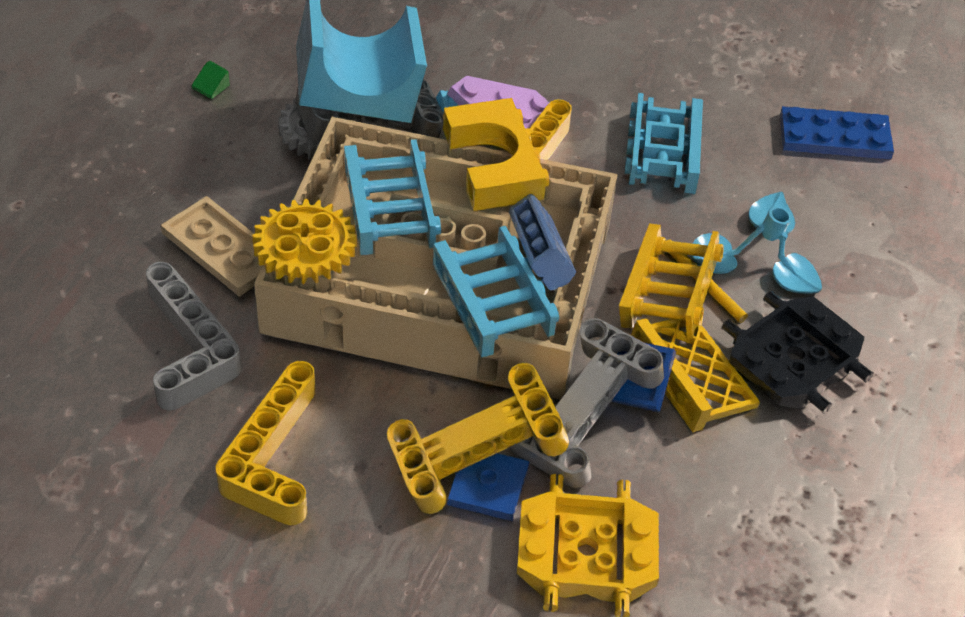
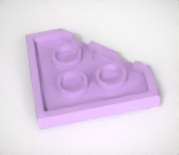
(476, 90)

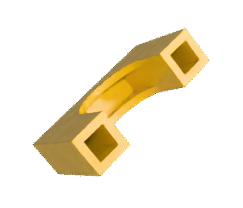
(498, 125)

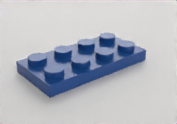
(836, 132)

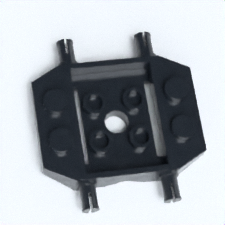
(765, 346)

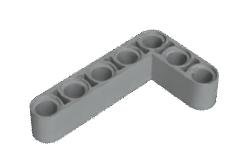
(215, 354)

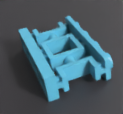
(665, 159)

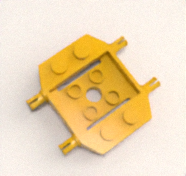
(592, 523)

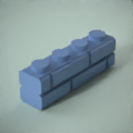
(542, 242)

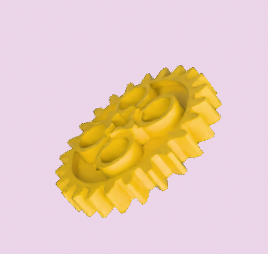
(304, 241)

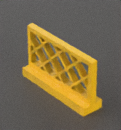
(681, 390)

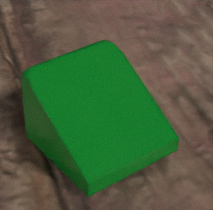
(211, 80)

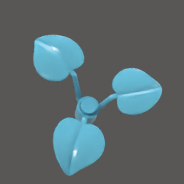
(774, 221)

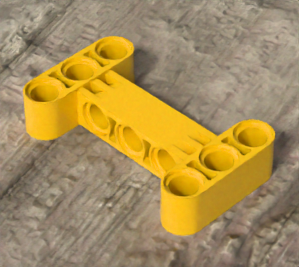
(477, 437)

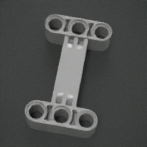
(592, 394)

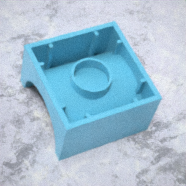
(360, 74)

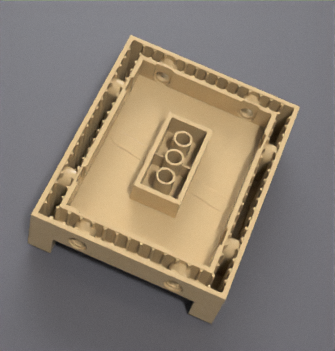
(393, 299)

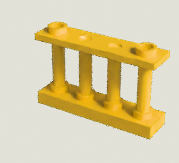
(648, 264)

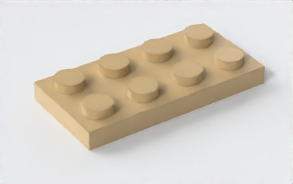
(216, 243)

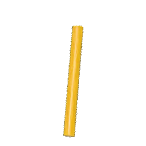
(716, 292)

